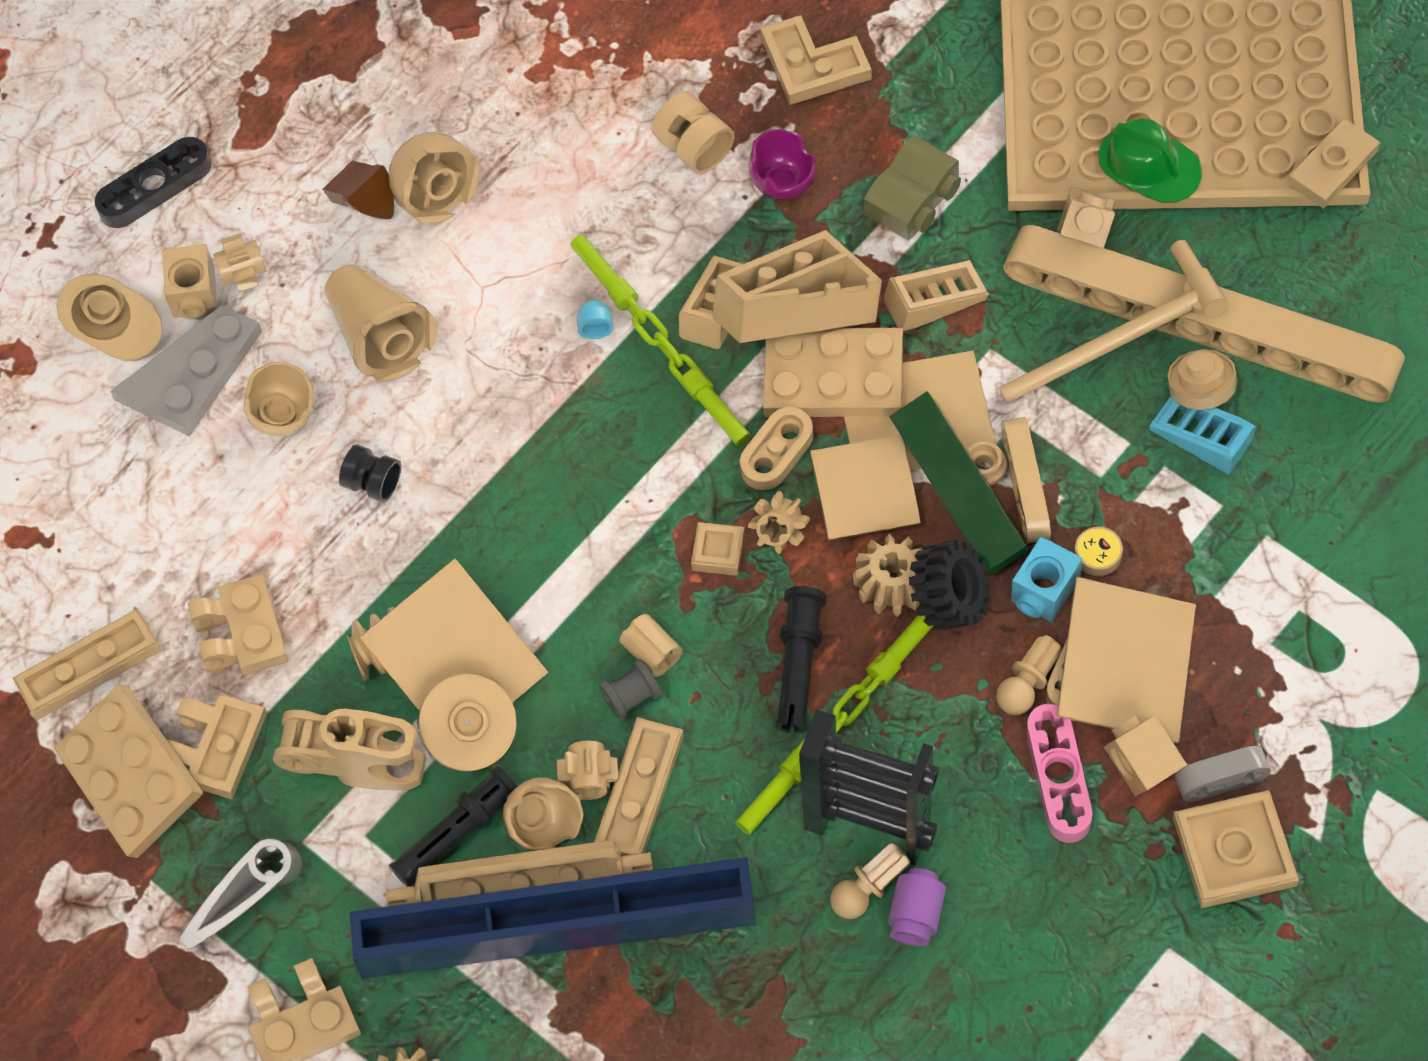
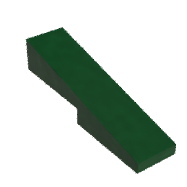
(959, 482)

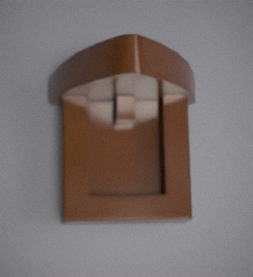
(363, 189)

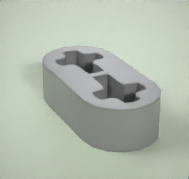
(1222, 774)

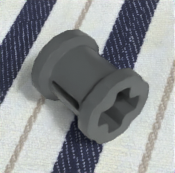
(630, 690)

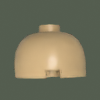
(432, 176)

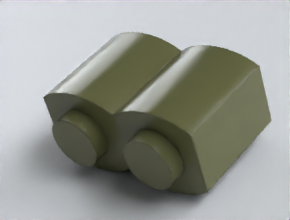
(912, 187)

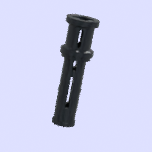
(800, 637)
(476, 807)

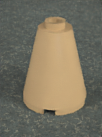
(379, 323)

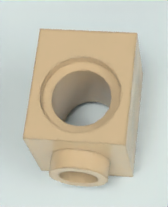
(184, 267)
(1144, 753)

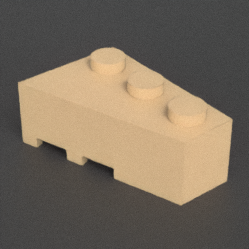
(796, 291)

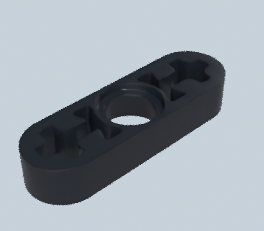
(158, 164)

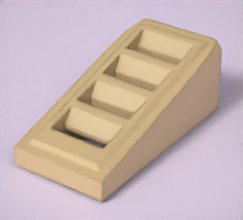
(910, 309)
(697, 322)

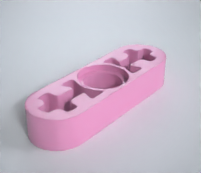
(1053, 807)

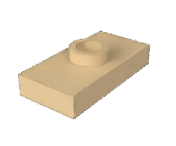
(1333, 163)

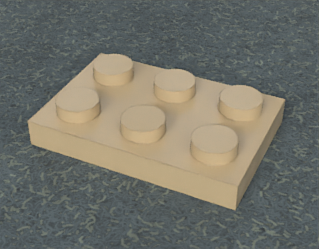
(835, 372)
(128, 771)

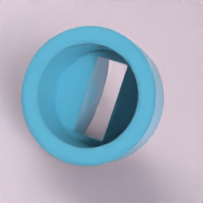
(594, 320)

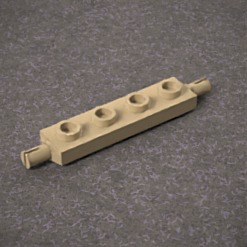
(519, 871)

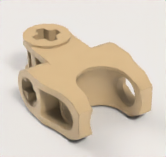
(349, 747)

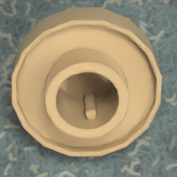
(1202, 379)

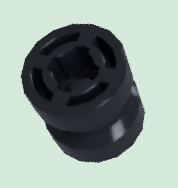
(370, 473)

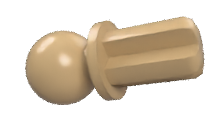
(1017, 694)
(851, 897)

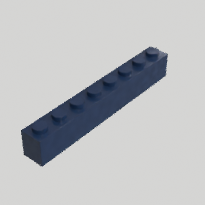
(552, 918)

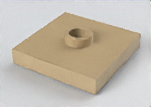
(1235, 849)

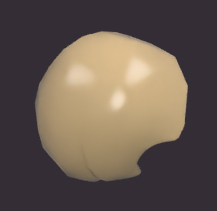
(278, 399)
(542, 814)

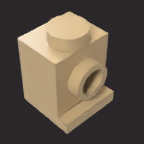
(1087, 217)

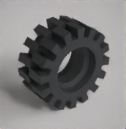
(950, 585)

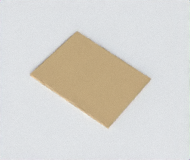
(953, 384)
(448, 632)
(1125, 657)

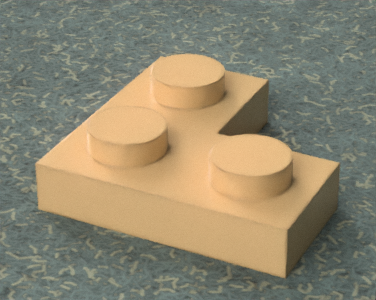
(811, 70)

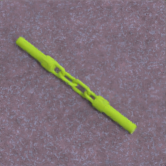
(694, 380)
(879, 672)

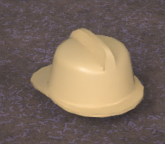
(109, 316)

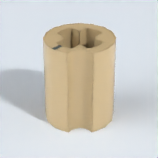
(651, 645)

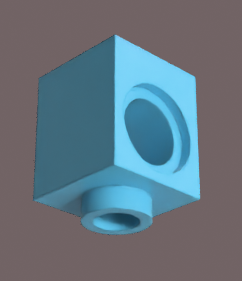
(1051, 563)

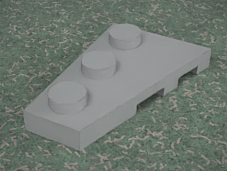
(191, 371)

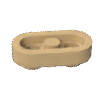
(773, 450)

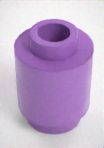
(916, 907)

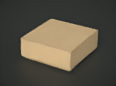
(718, 549)

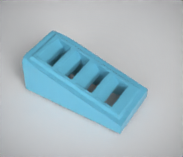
(1209, 450)

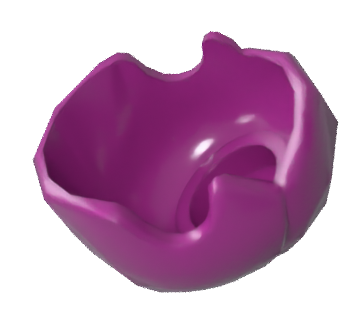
(781, 164)

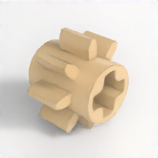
(239, 262)
(770, 529)
(587, 769)

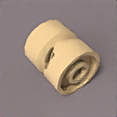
(692, 132)

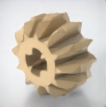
(875, 578)

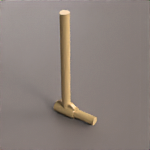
(1199, 294)

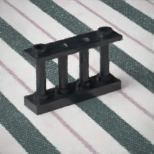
(866, 787)

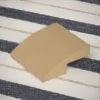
(865, 487)

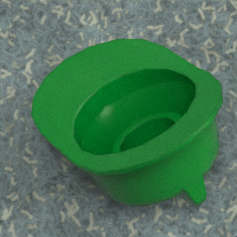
(1150, 161)

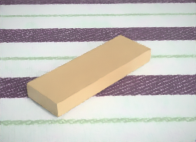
(86, 664)
(640, 786)

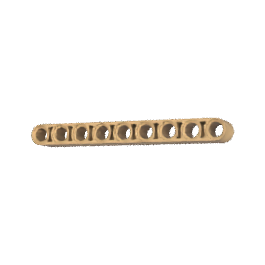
(1245, 329)

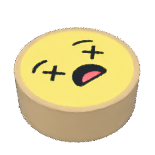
(1100, 551)

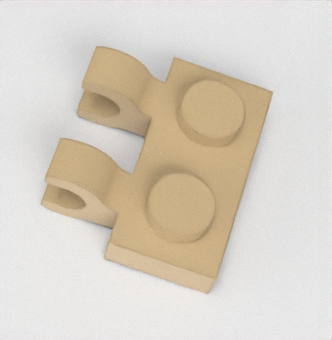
(252, 624)
(225, 745)
(305, 1028)

